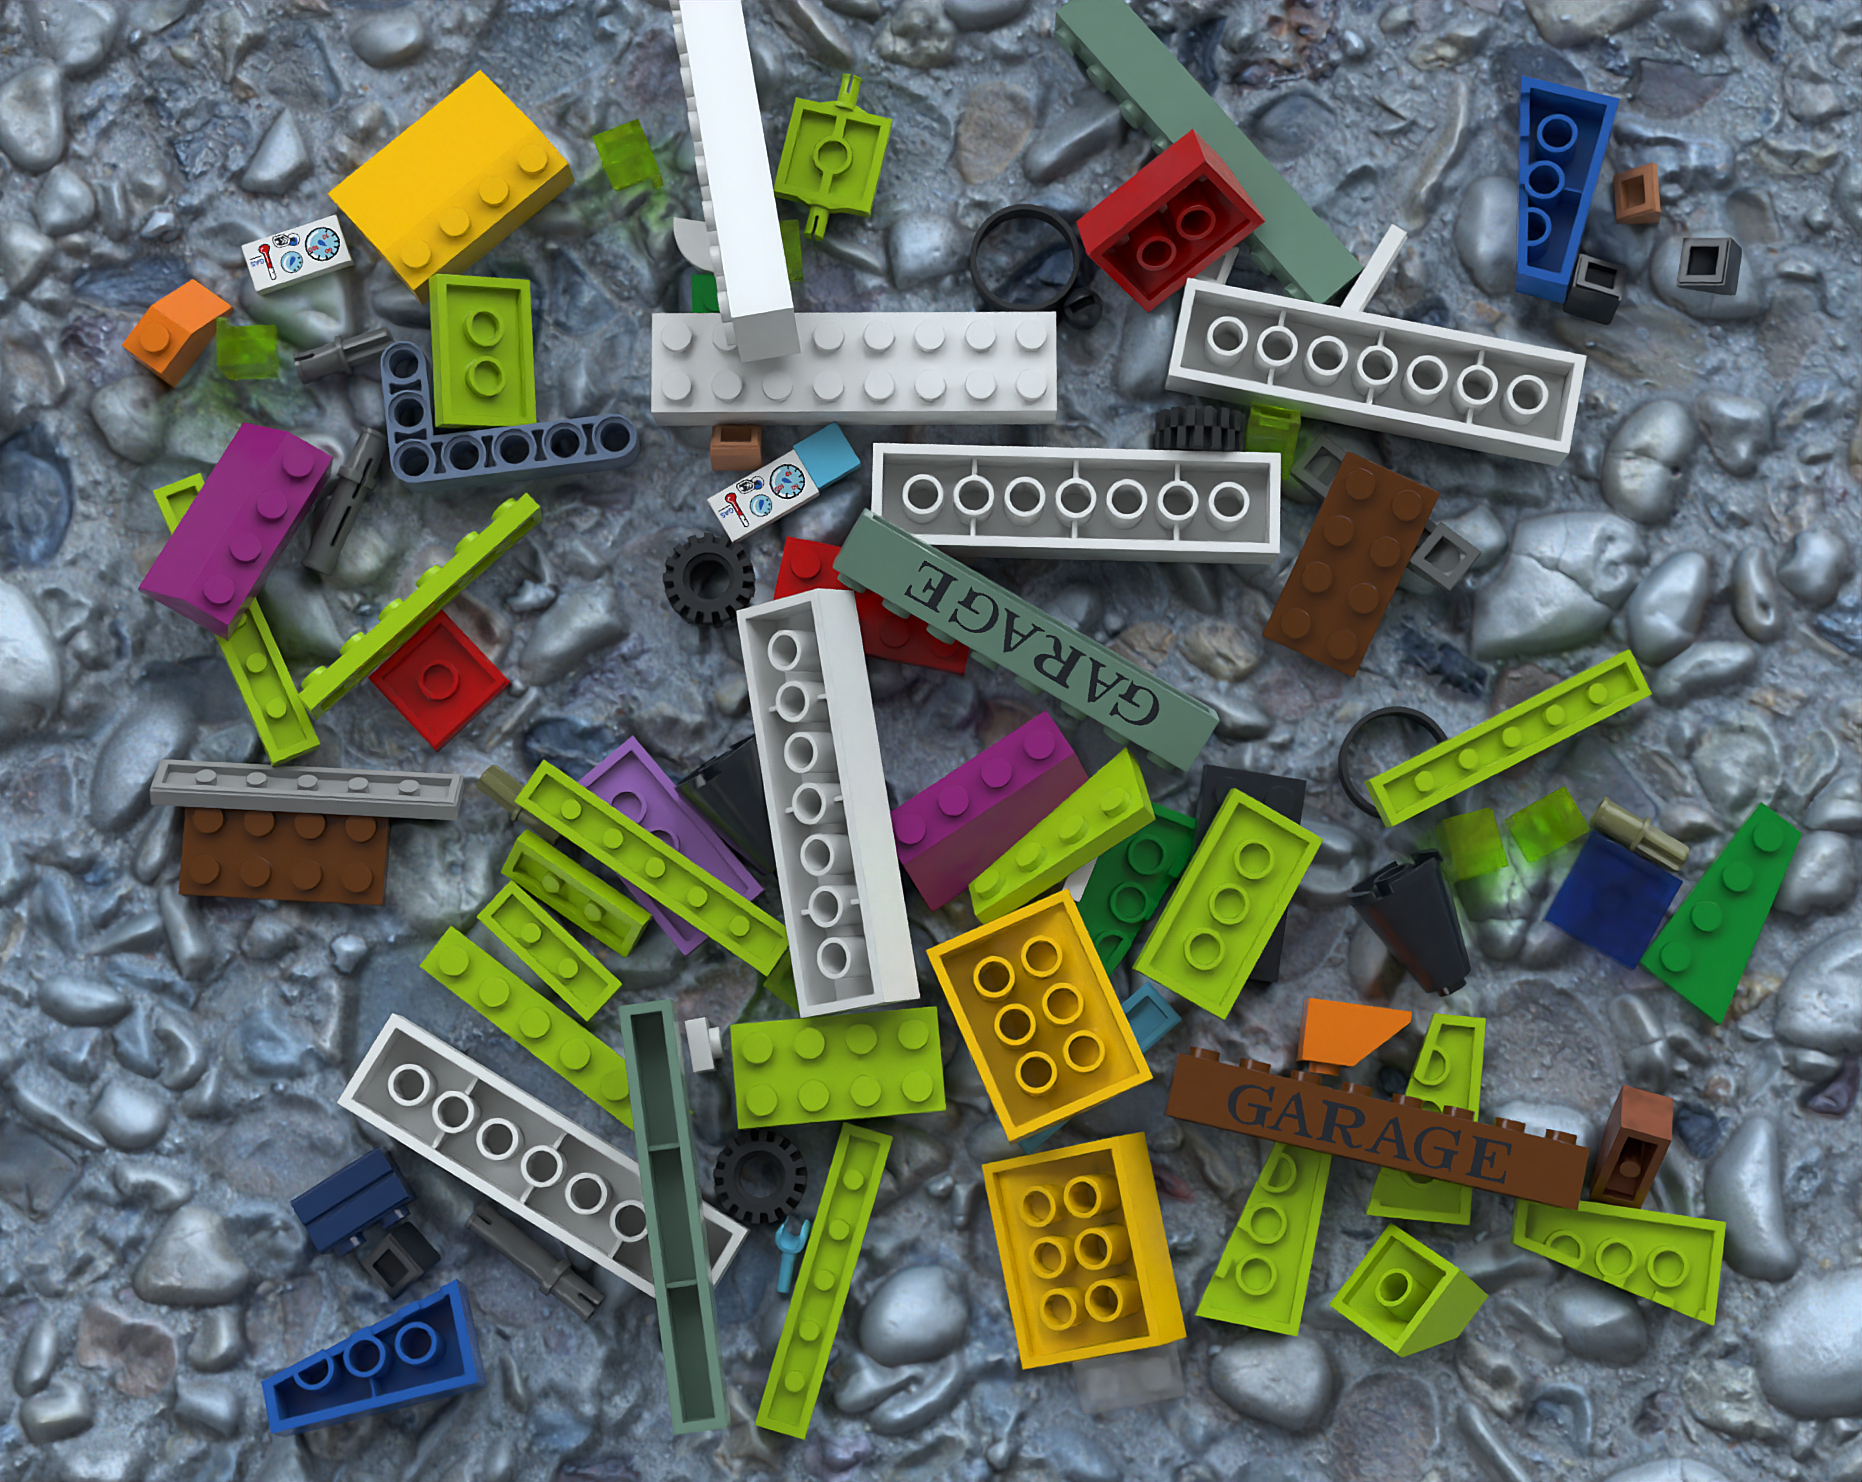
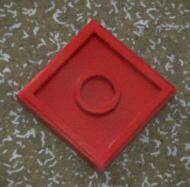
(439, 680)

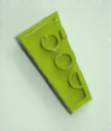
(1073, 834)
(1444, 1074)
(1272, 1246)
(1638, 1250)

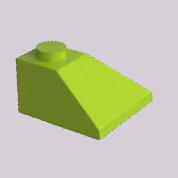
(1408, 1295)

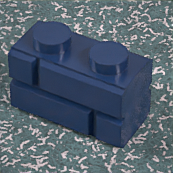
(354, 1201)

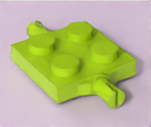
(833, 157)

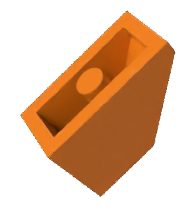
(176, 331)
(1344, 1033)

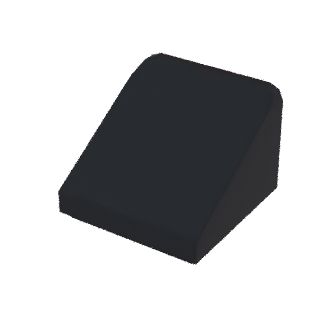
(1710, 265)
(1595, 289)
(401, 1260)

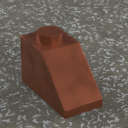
(1632, 1147)

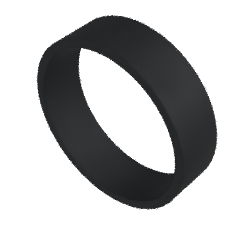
(1024, 211)
(1399, 711)

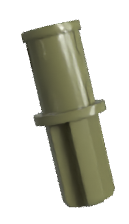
(504, 790)
(1639, 835)

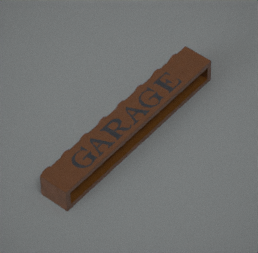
(1375, 1130)

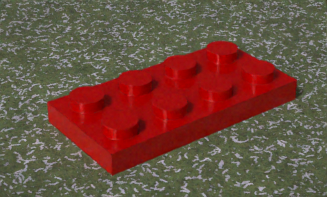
(883, 634)

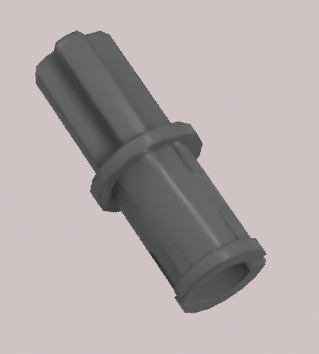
(341, 355)

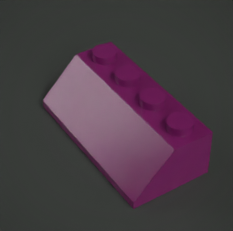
(238, 527)
(983, 809)

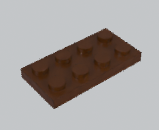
(1350, 564)
(285, 856)

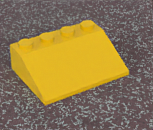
(453, 185)
(1039, 1016)
(1084, 1251)

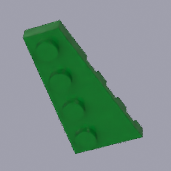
(1132, 881)
(1719, 920)

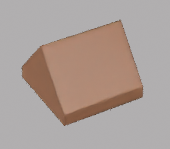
(1637, 195)
(736, 447)

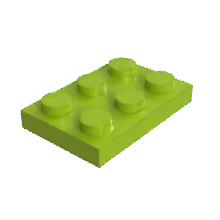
(482, 351)

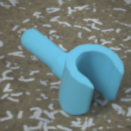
(790, 1246)

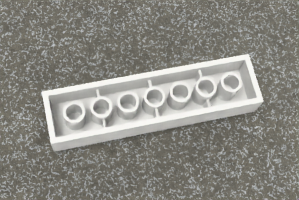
(735, 179)
(861, 371)
(1376, 372)
(1082, 502)
(827, 803)
(517, 1151)

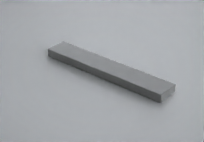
(307, 789)

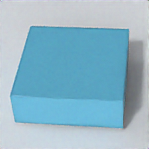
(827, 456)

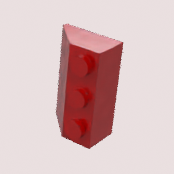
(1169, 221)

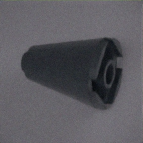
(732, 801)
(1416, 920)

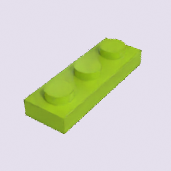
(576, 893)
(550, 951)

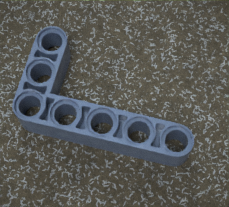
(490, 443)

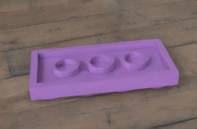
(647, 796)

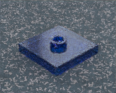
(1612, 900)

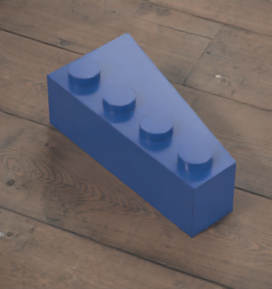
(1558, 170)
(397, 1363)

